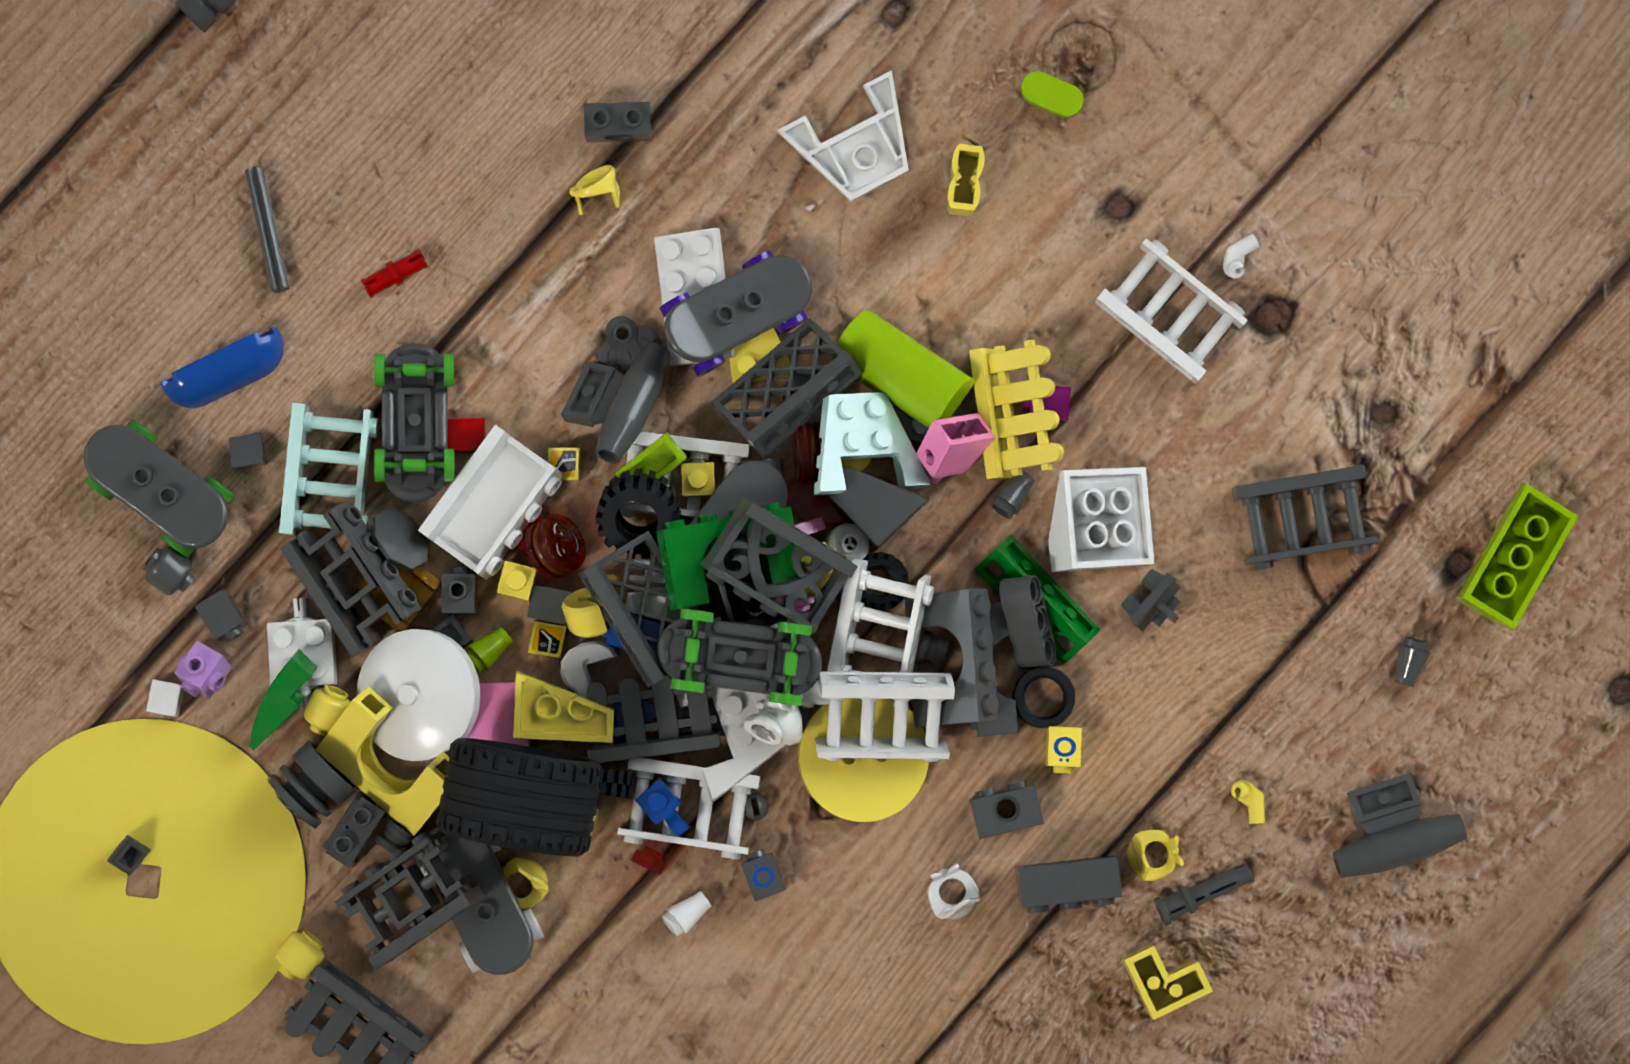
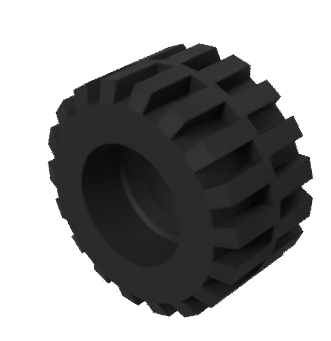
(635, 488)

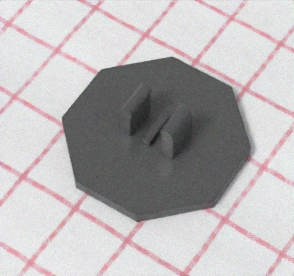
(399, 539)

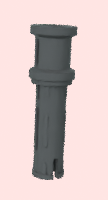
(1190, 898)

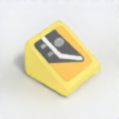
(566, 461)
(547, 640)

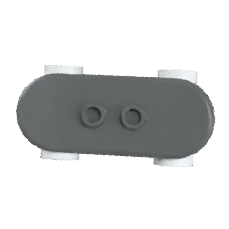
(495, 929)

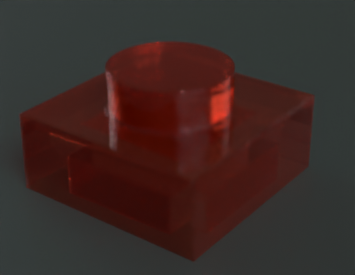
(650, 859)

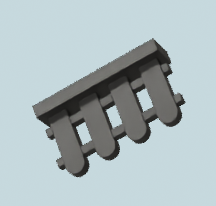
(667, 723)
(355, 1000)

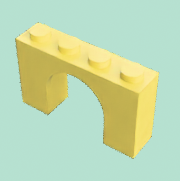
(351, 751)

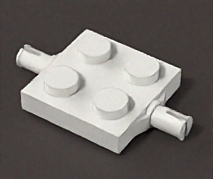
(313, 638)

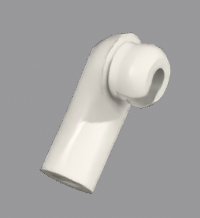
(1235, 256)

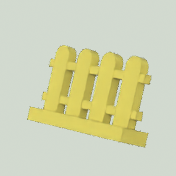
(995, 406)

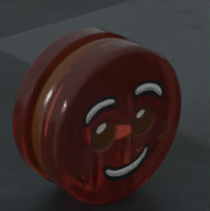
(805, 452)
(555, 546)

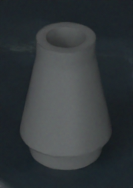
(1011, 496)
(1411, 659)

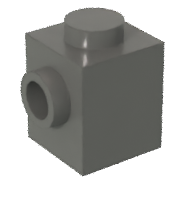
(459, 592)

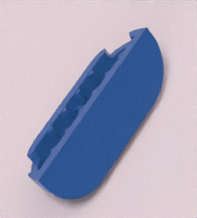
(225, 370)

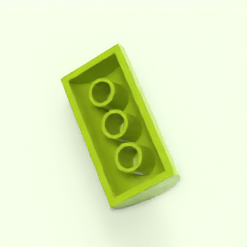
(904, 369)
(1517, 557)

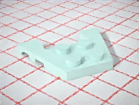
(861, 429)

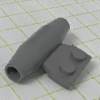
(618, 400)
(1393, 829)

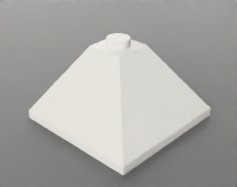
(1101, 520)

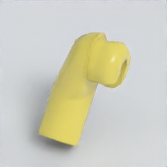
(1252, 798)

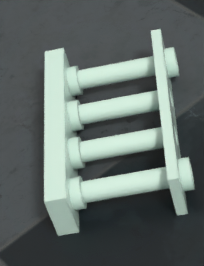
(299, 454)

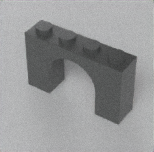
(968, 618)

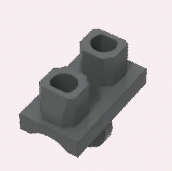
(1157, 605)

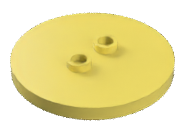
(860, 786)

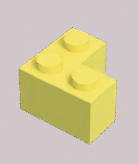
(1161, 989)

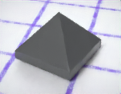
(128, 855)

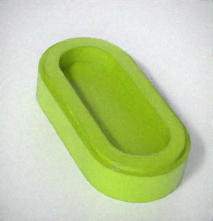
(1052, 94)

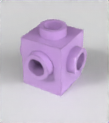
(202, 671)

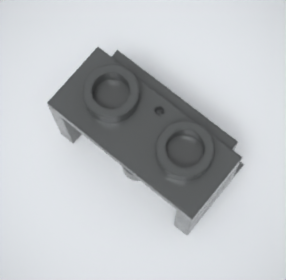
(354, 830)

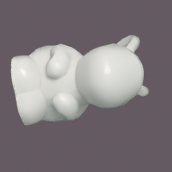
(781, 722)

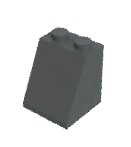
(875, 505)

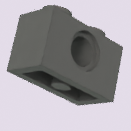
(617, 122)
(1026, 812)

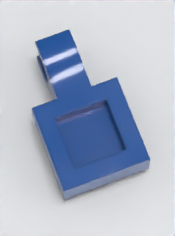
(660, 804)

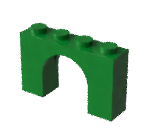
(685, 546)

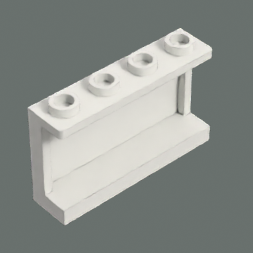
(491, 503)

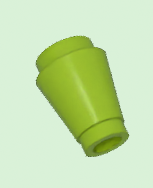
(488, 649)

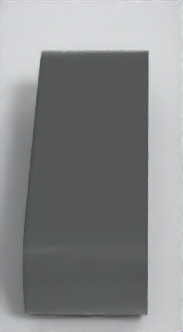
(1027, 621)

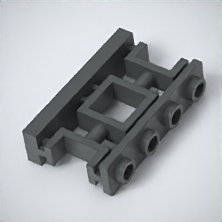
(331, 590)
(422, 919)

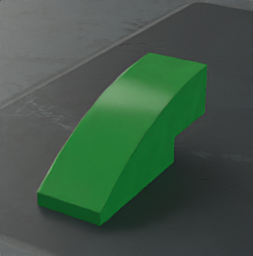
(281, 697)

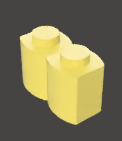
(965, 186)

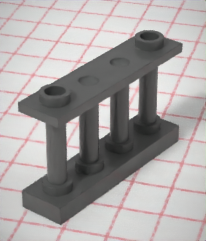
(1315, 484)

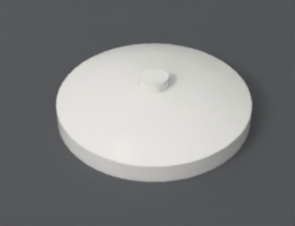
(430, 690)

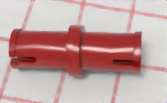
(394, 273)

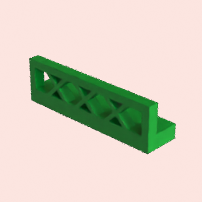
(1064, 614)

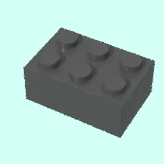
(1068, 883)

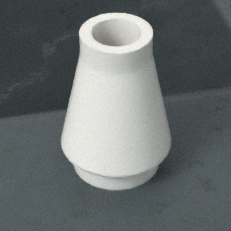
(685, 914)

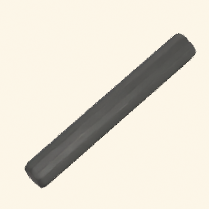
(267, 229)

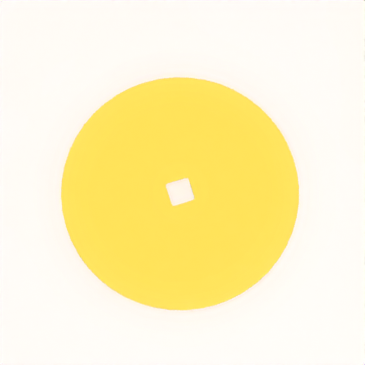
(225, 889)

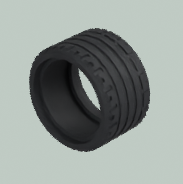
(519, 797)

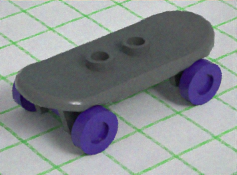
(737, 309)

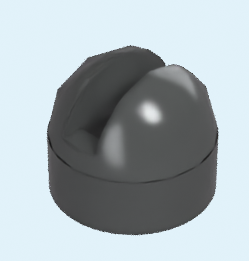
(762, 806)

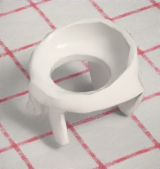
(956, 911)

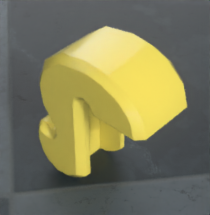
(583, 614)

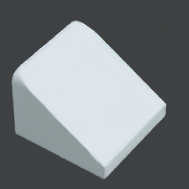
(165, 698)

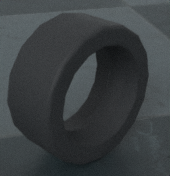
(1068, 697)

